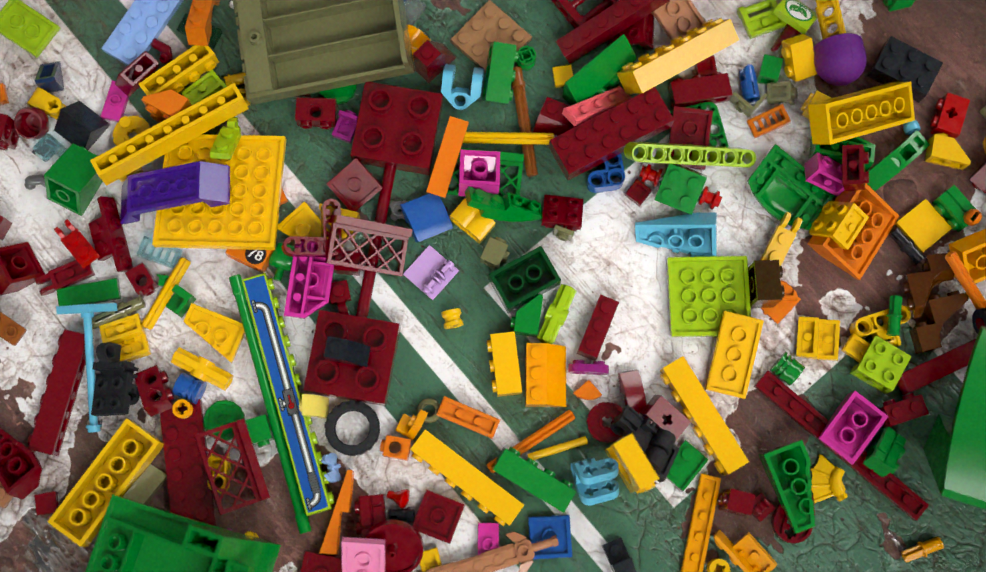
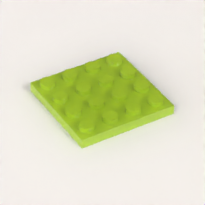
(704, 289)

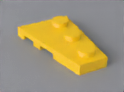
(217, 330)

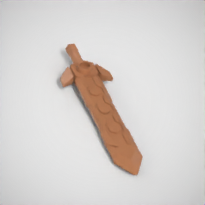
(501, 557)

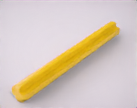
(508, 138)

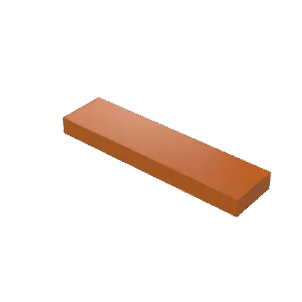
(447, 157)

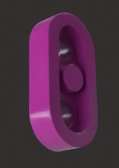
(596, 368)

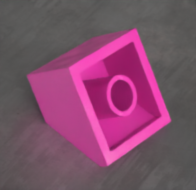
(479, 171)

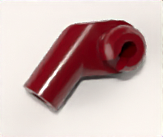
(165, 51)

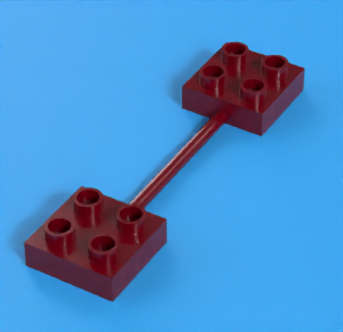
(393, 132)

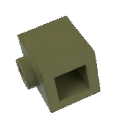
(495, 253)

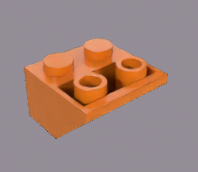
(165, 104)

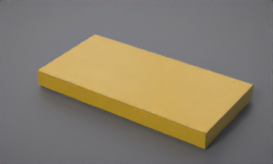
(734, 354)

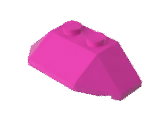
(308, 284)

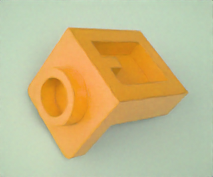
(409, 425)

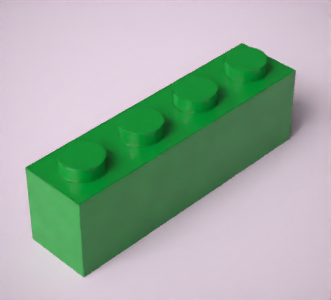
(532, 479)

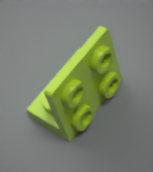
(881, 365)

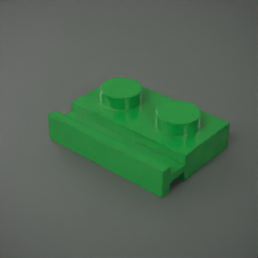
(686, 466)

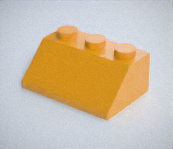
(545, 375)

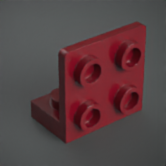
(639, 33)

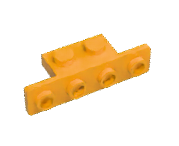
(746, 553)

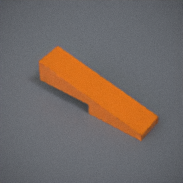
(343, 504)

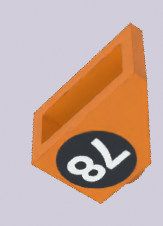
(252, 258)

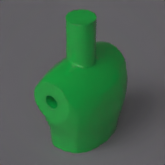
(280, 261)

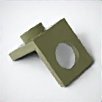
(743, 106)
(563, 233)

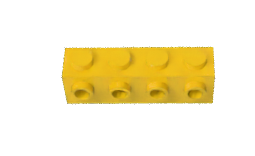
(181, 71)

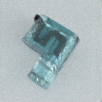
(48, 147)

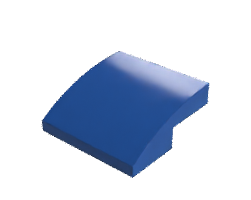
(426, 216)

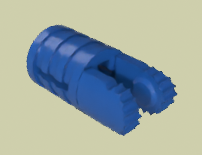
(749, 84)

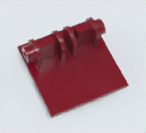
(562, 211)

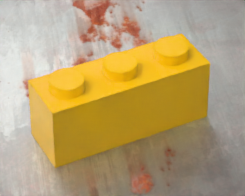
(504, 364)

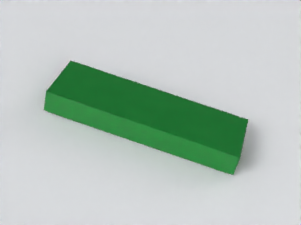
(89, 293)

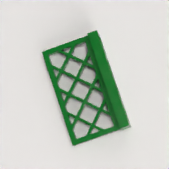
(506, 159)

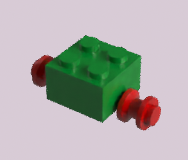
(680, 187)

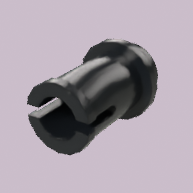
(402, 514)

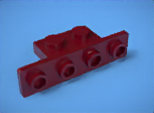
(109, 235)

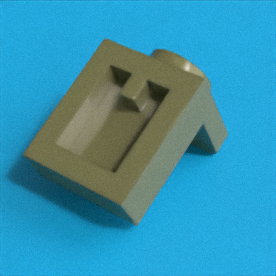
(781, 93)

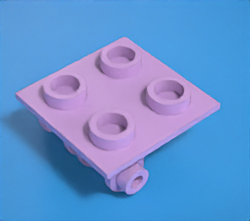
(431, 272)

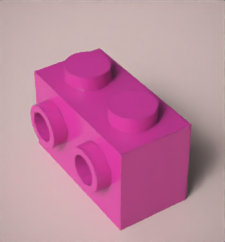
(825, 174)

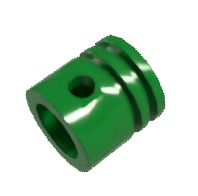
(787, 368)

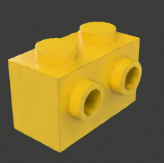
(798, 57)

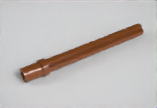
(524, 121)

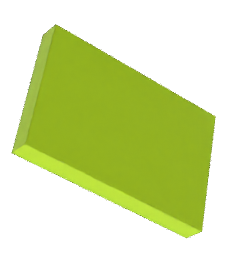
(26, 27)

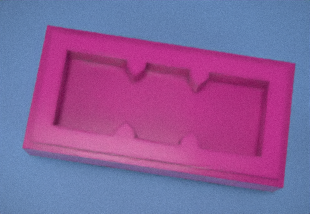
(115, 104)
(488, 537)

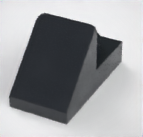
(618, 556)

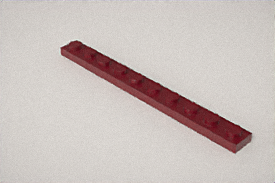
(815, 423)

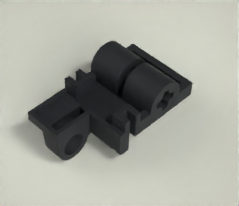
(114, 385)
(655, 444)

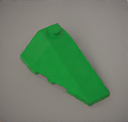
(790, 477)

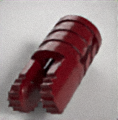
(788, 32)

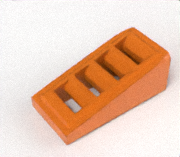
(781, 109)

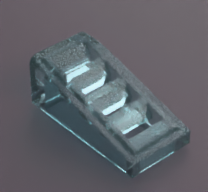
(141, 253)

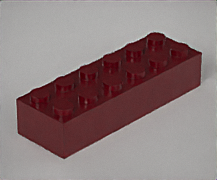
(610, 132)

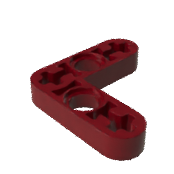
(321, 242)

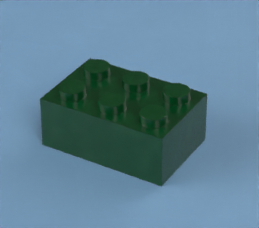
(524, 279)

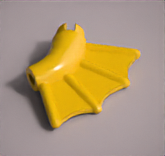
(827, 481)

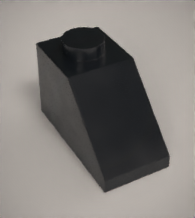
(347, 351)

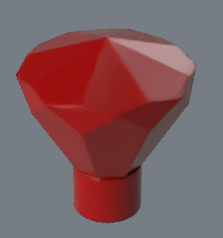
(399, 497)

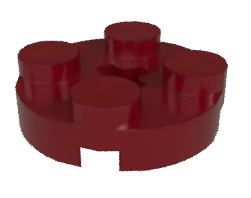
(594, 421)

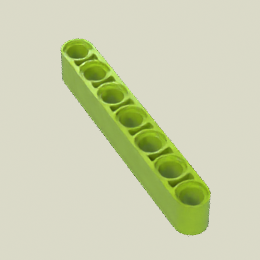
(682, 151)

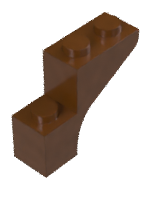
(919, 285)
(937, 310)

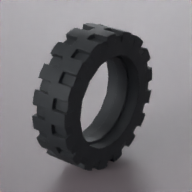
(337, 412)

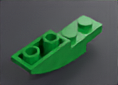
(897, 160)
(506, 208)

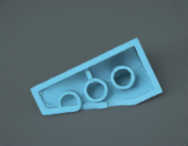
(683, 233)

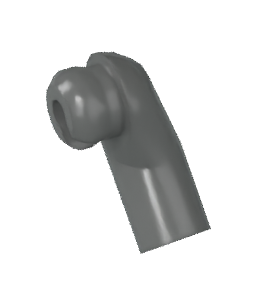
(33, 180)

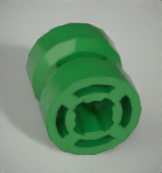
(526, 62)

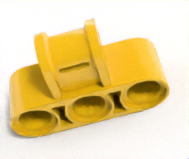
(873, 329)

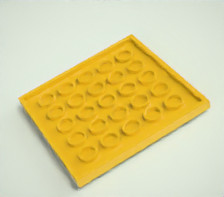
(254, 204)

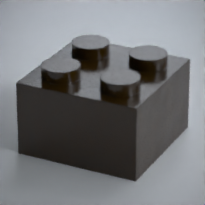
(765, 283)

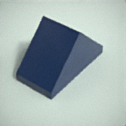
(50, 77)

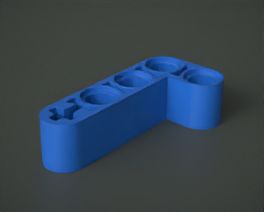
(604, 176)

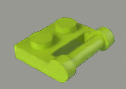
(761, 23)

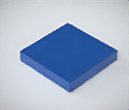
(547, 526)

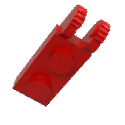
(77, 245)

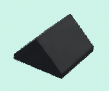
(80, 125)

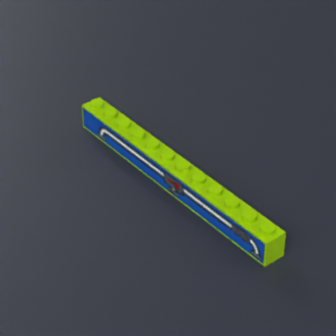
(287, 394)

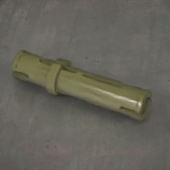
(136, 304)

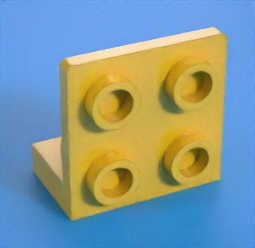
(840, 222)

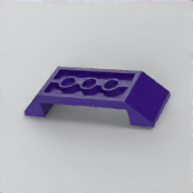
(174, 188)

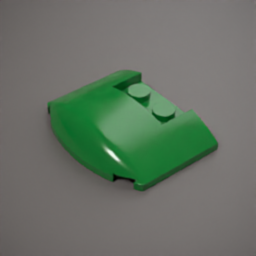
(782, 188)

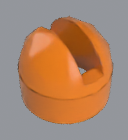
(969, 214)

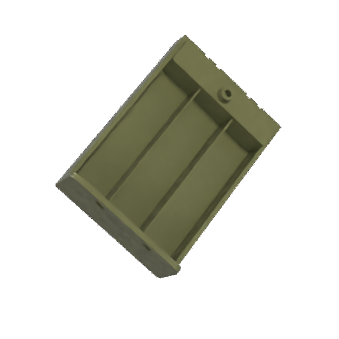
(319, 45)

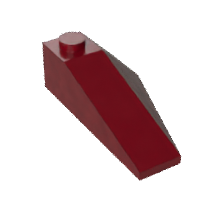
(18, 467)

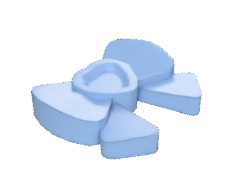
(333, 474)

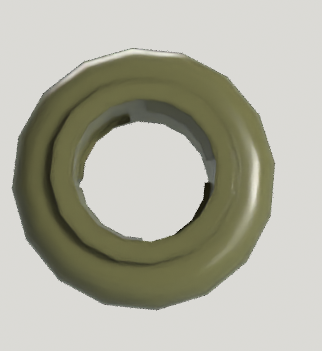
(429, 401)

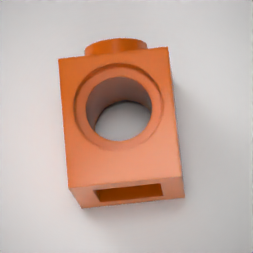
(403, 454)

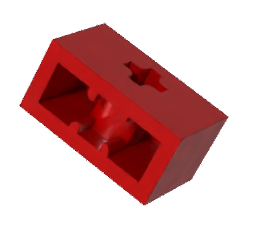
(949, 115)

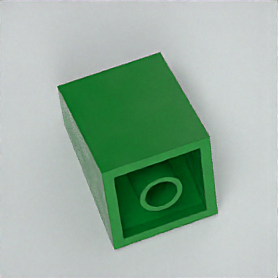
(73, 180)

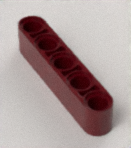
(935, 368)

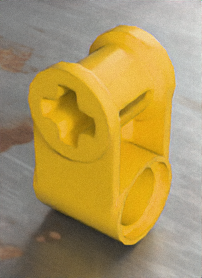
(46, 102)
(225, 469)

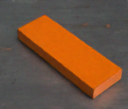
(468, 417)

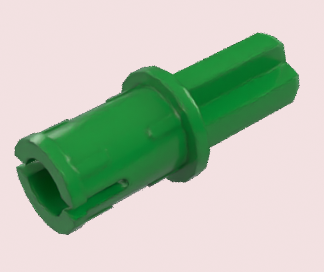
(894, 315)

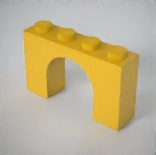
(632, 465)

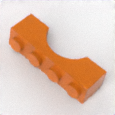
(199, 20)

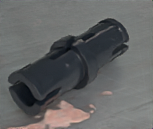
(907, 246)

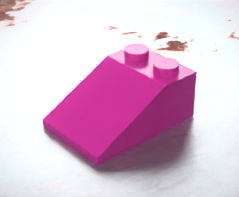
(852, 426)

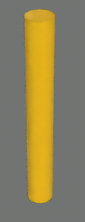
(558, 448)

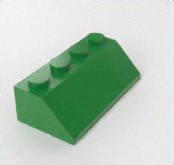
(599, 72)

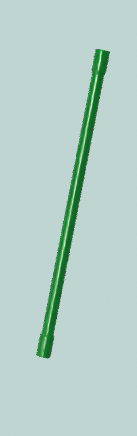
(300, 514)

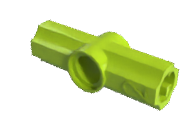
(556, 314)

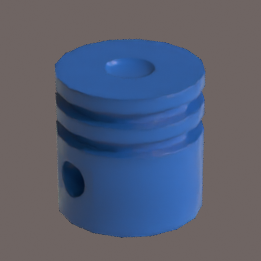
(189, 388)

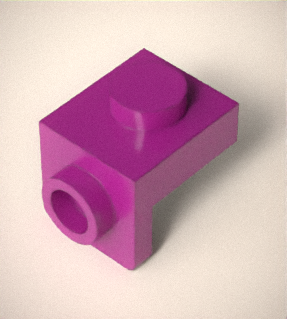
(345, 126)

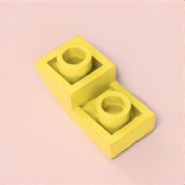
(314, 406)

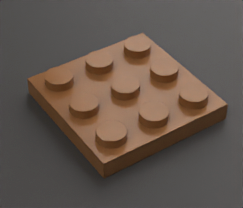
(485, 27)

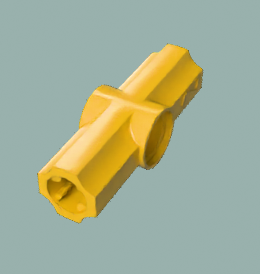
(202, 368)

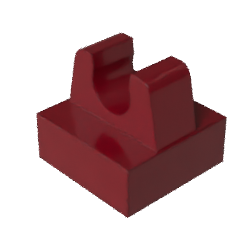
(762, 507)

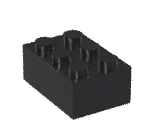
(905, 63)

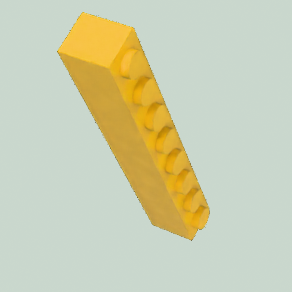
(169, 134)

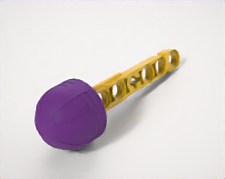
(840, 55)

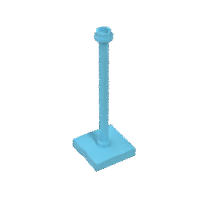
(87, 312)

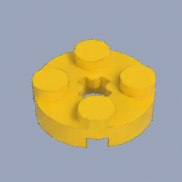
(126, 126)

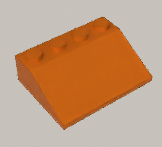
(868, 241)

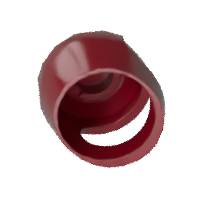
(31, 123)

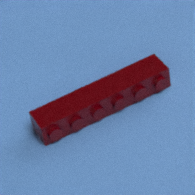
(605, 26)
(59, 395)

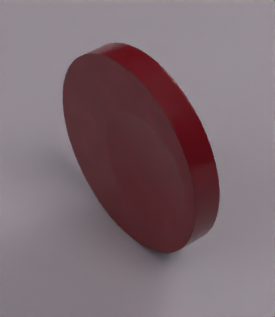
(402, 546)

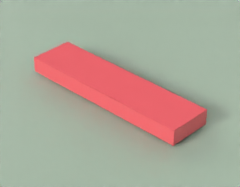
(595, 105)

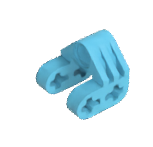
(470, 95)
(595, 478)

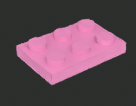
(363, 555)

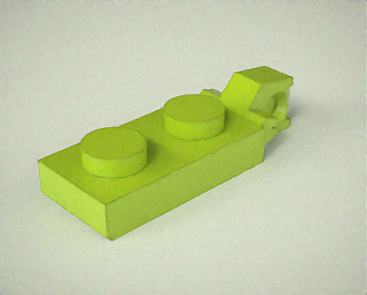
(226, 140)

